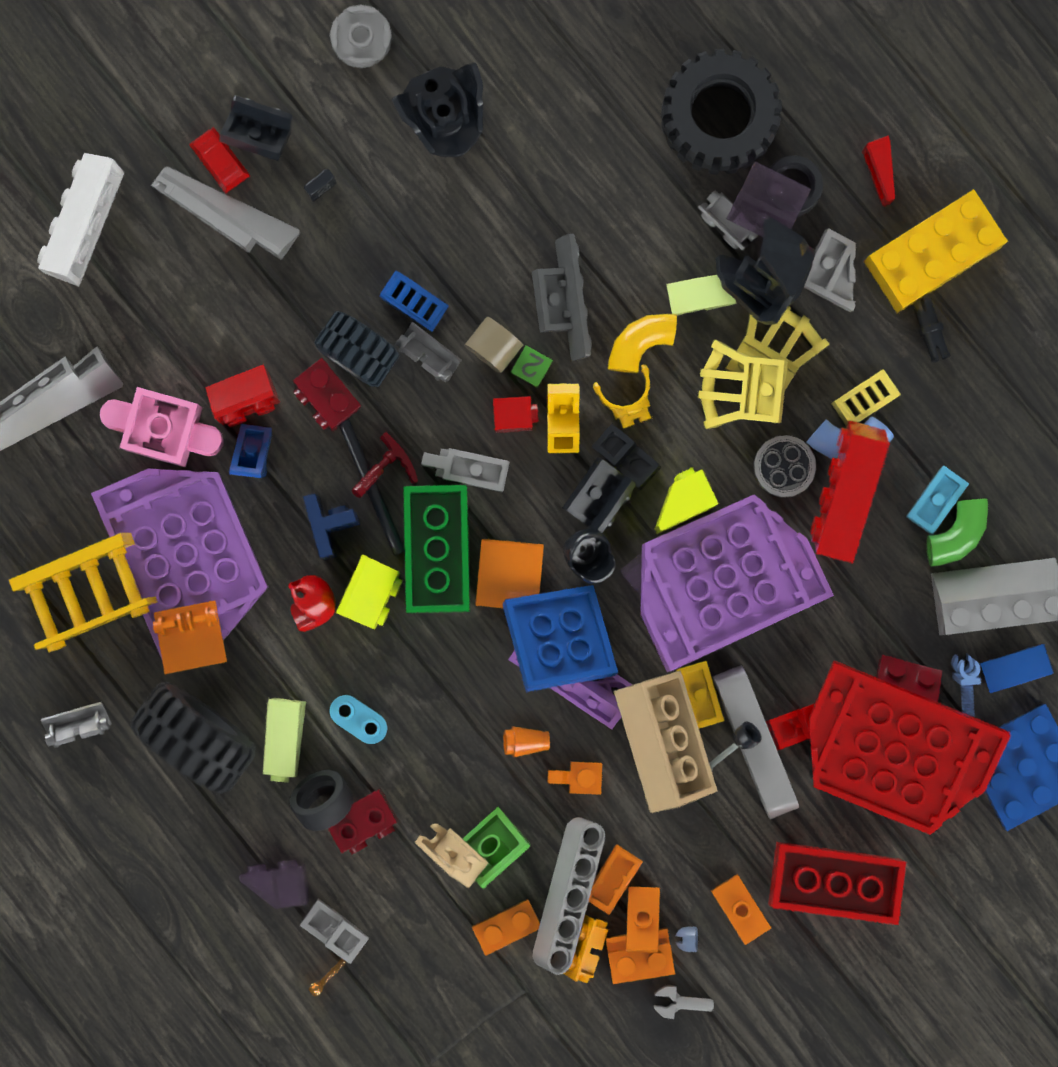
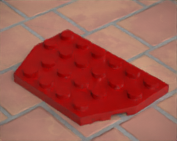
(898, 749)

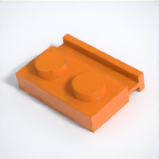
(635, 966)

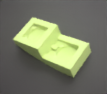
(698, 295)

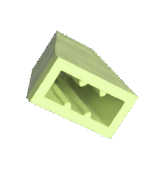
(283, 738)

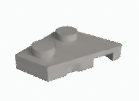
(833, 270)

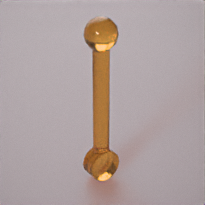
(316, 988)

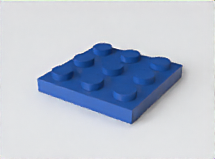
(559, 638)
(1028, 769)

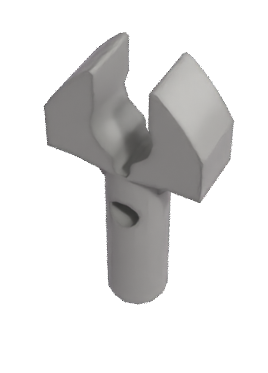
(681, 1002)

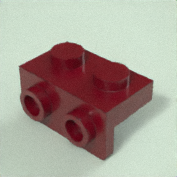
(325, 394)
(910, 676)

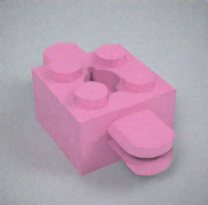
(161, 427)

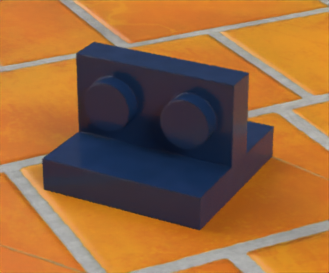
(322, 525)

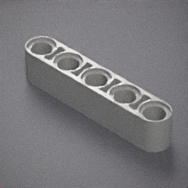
(762, 759)
(570, 910)

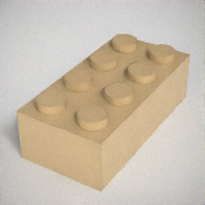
(665, 741)

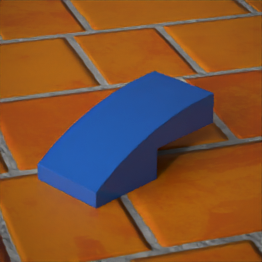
(1017, 668)

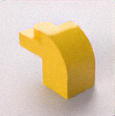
(563, 418)

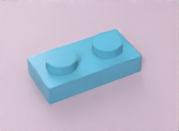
(937, 500)

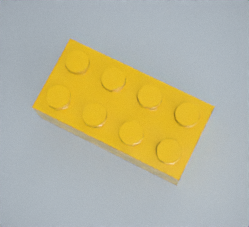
(935, 251)

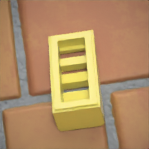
(845, 412)

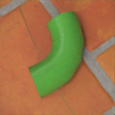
(963, 535)

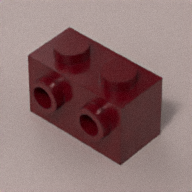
(367, 818)

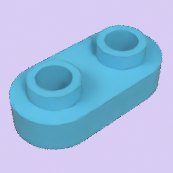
(358, 719)

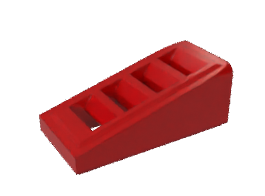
(879, 162)

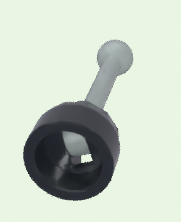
(745, 736)

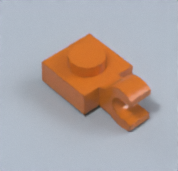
(582, 777)

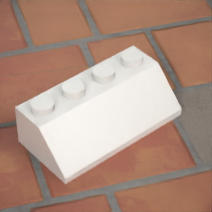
(81, 218)

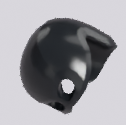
(594, 561)

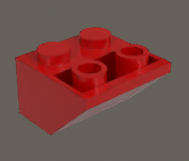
(242, 396)

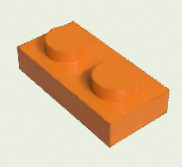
(506, 927)

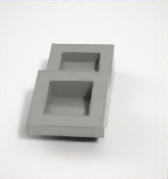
(334, 931)

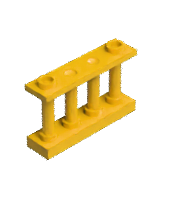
(59, 572)

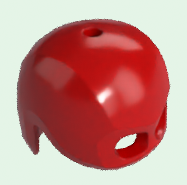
(316, 605)

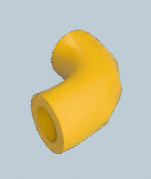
(639, 337)

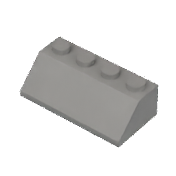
(996, 596)

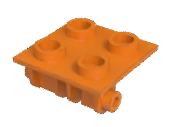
(189, 637)

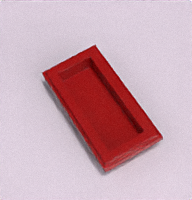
(219, 160)

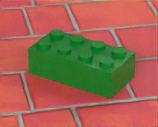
(436, 549)

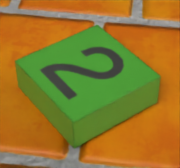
(531, 366)

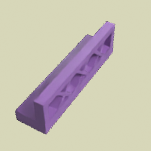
(592, 696)

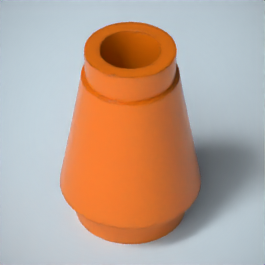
(525, 741)

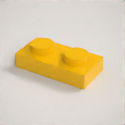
(702, 694)

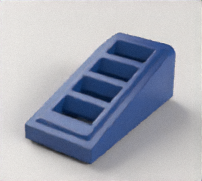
(394, 281)

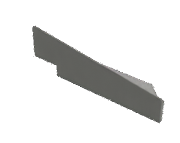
(227, 215)
(55, 395)

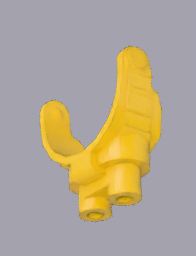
(628, 413)

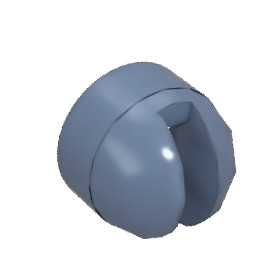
(690, 939)

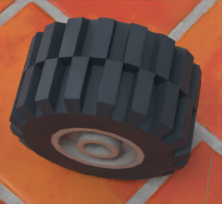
(356, 349)

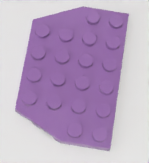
(185, 542)
(725, 580)

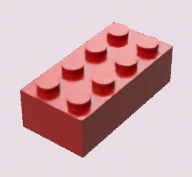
(850, 490)
(837, 883)

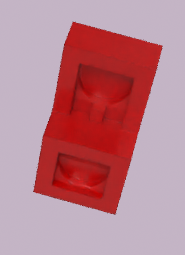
(790, 727)

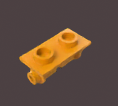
(591, 936)

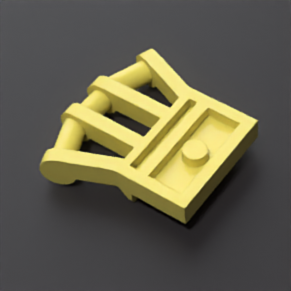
(754, 348)
(761, 387)

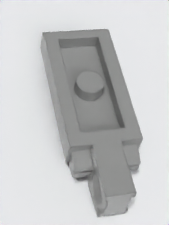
(468, 468)

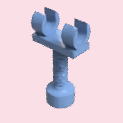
(966, 679)

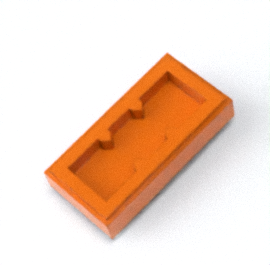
(613, 878)
(741, 909)
(643, 919)

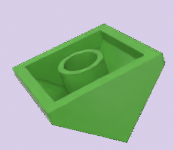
(497, 843)

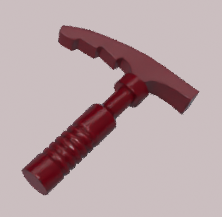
(395, 452)

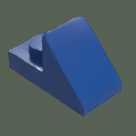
(251, 451)

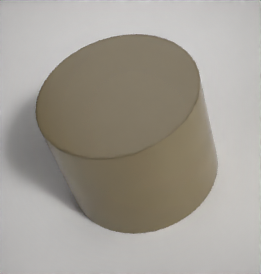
(493, 345)

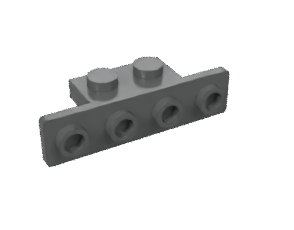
(561, 298)

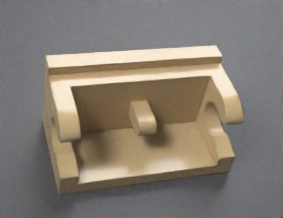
(453, 855)

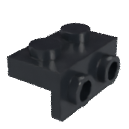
(257, 128)
(599, 496)

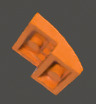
(508, 571)

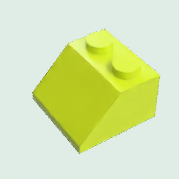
(686, 498)
(369, 593)

